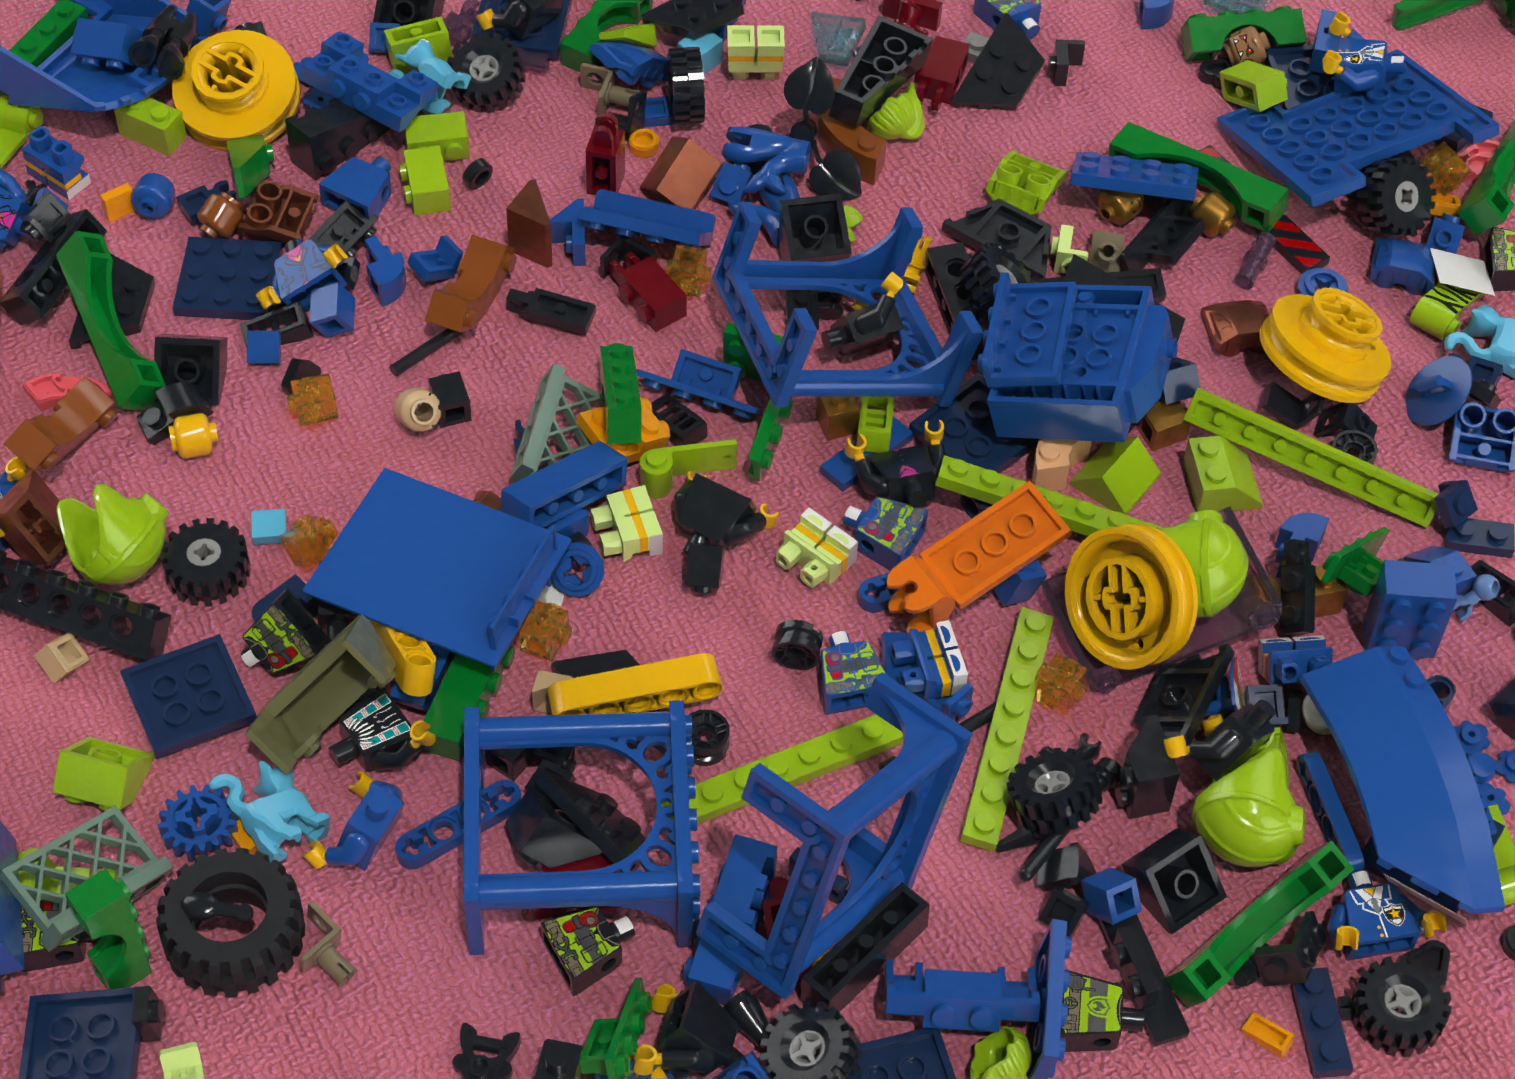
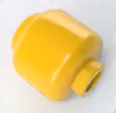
(193, 435)

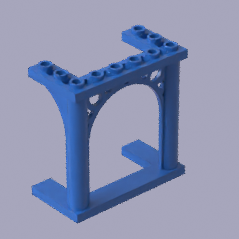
(781, 365)
(921, 772)
(663, 891)

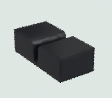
(1344, 1007)

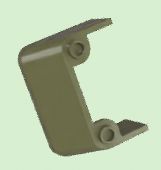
(321, 693)

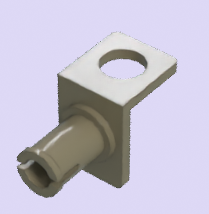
(608, 91)
(1106, 250)
(324, 951)

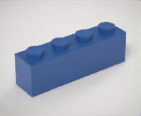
(566, 485)

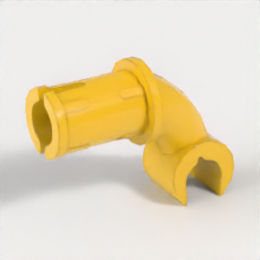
(914, 268)

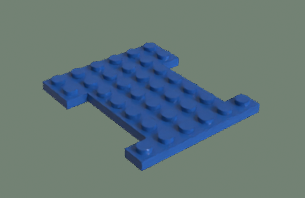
(1332, 137)

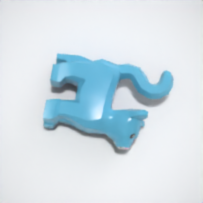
(423, 57)
(1484, 323)
(278, 815)

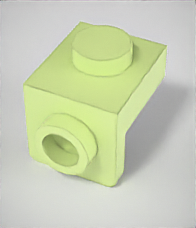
(1061, 248)
(182, 1062)

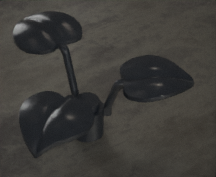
(813, 90)

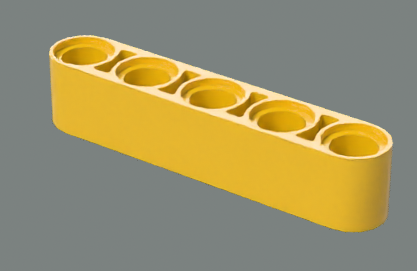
(413, 660)
(638, 687)

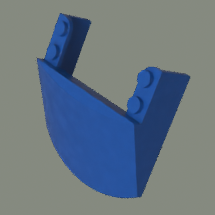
(71, 85)

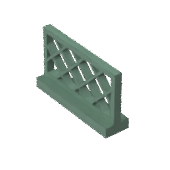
(542, 420)
(64, 925)

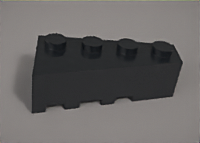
(879, 69)

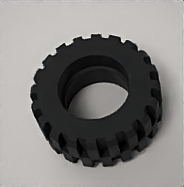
(241, 962)

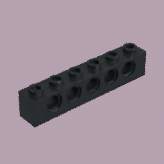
(148, 622)

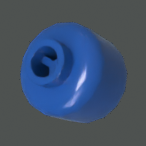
(154, 194)

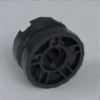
(1356, 444)
(797, 645)
(717, 732)

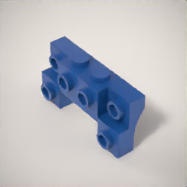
(346, 77)
(961, 997)

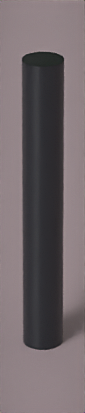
(423, 351)

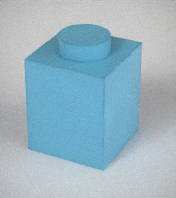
(710, 47)

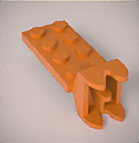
(975, 557)

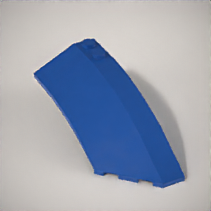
(1409, 774)

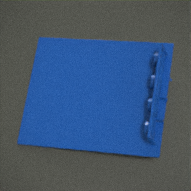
(438, 567)

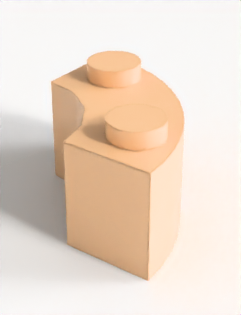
(1055, 459)

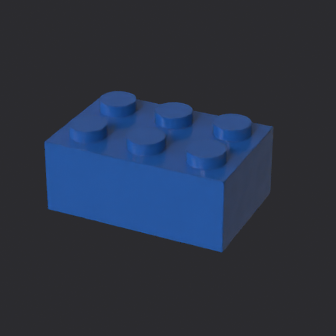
(1410, 607)

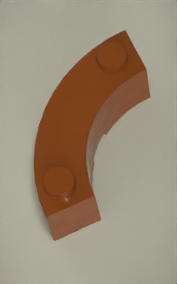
(862, 144)
(480, 275)
(48, 439)

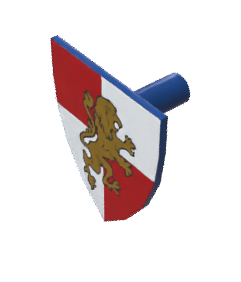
(1223, 701)

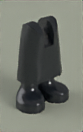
(169, 38)

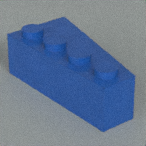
(741, 892)

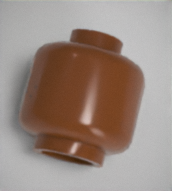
(220, 216)

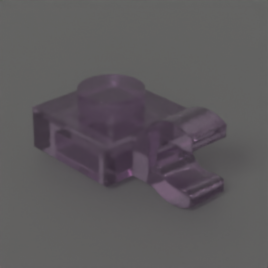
(462, 25)

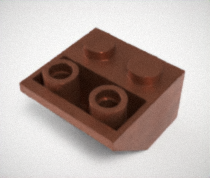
(31, 519)

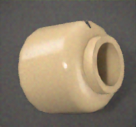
(417, 419)

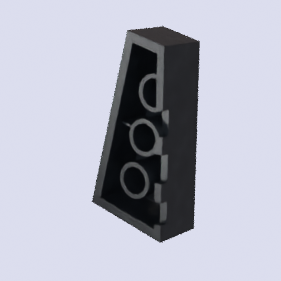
(329, 136)

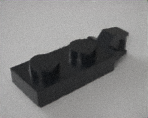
(552, 309)
(1297, 589)

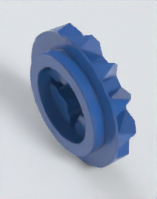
(1320, 278)
(592, 575)

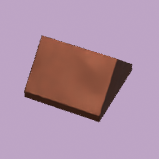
(682, 173)
(530, 226)

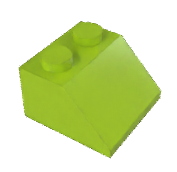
(1220, 475)
(101, 773)

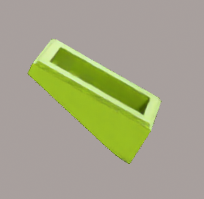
(641, 35)
(876, 424)

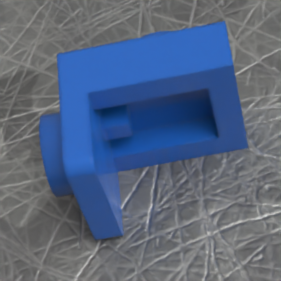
(731, 182)
(1446, 233)
(437, 263)
(953, 705)

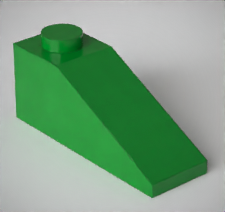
(249, 162)

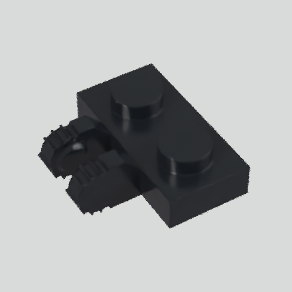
(817, 302)

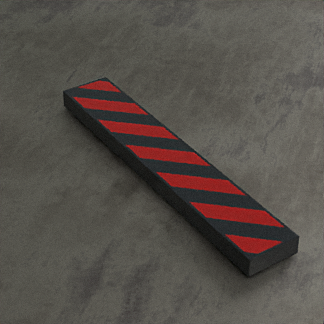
(1290, 239)

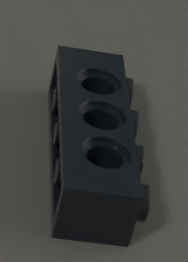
(944, 275)
(43, 278)

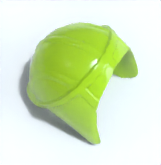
(116, 538)
(1215, 559)
(1251, 814)

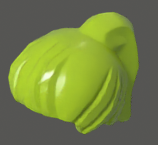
(899, 117)
(1001, 1056)

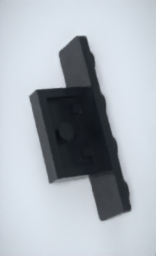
(1164, 236)
(1145, 980)

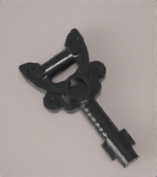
(480, 1066)

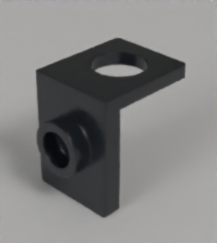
(631, 122)
(621, 247)
(1290, 408)
(1348, 418)

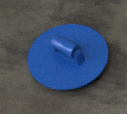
(1438, 390)

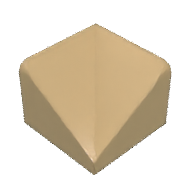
(61, 657)
(539, 692)

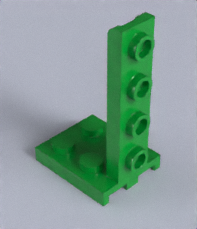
(1414, 12)
(770, 429)

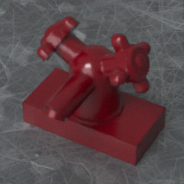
(914, 13)

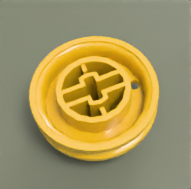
(236, 88)
(1327, 344)
(1131, 587)

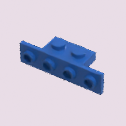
(705, 378)

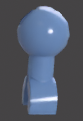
(1484, 588)

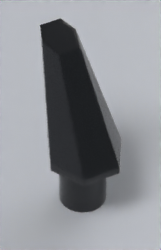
(1020, 838)
(1247, 973)

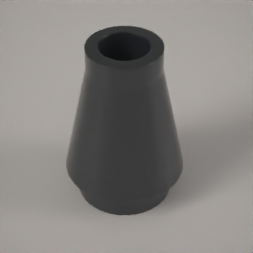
(749, 1016)

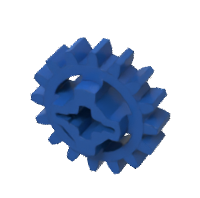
(180, 822)

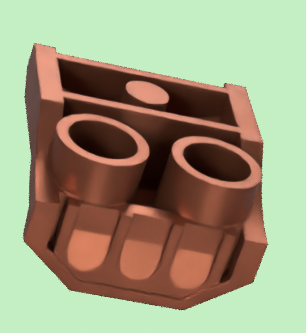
(278, 212)
(1235, 325)

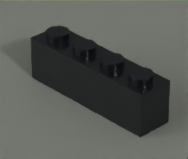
(866, 948)

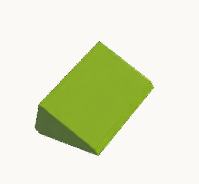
(1118, 475)

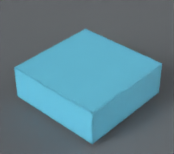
(268, 526)

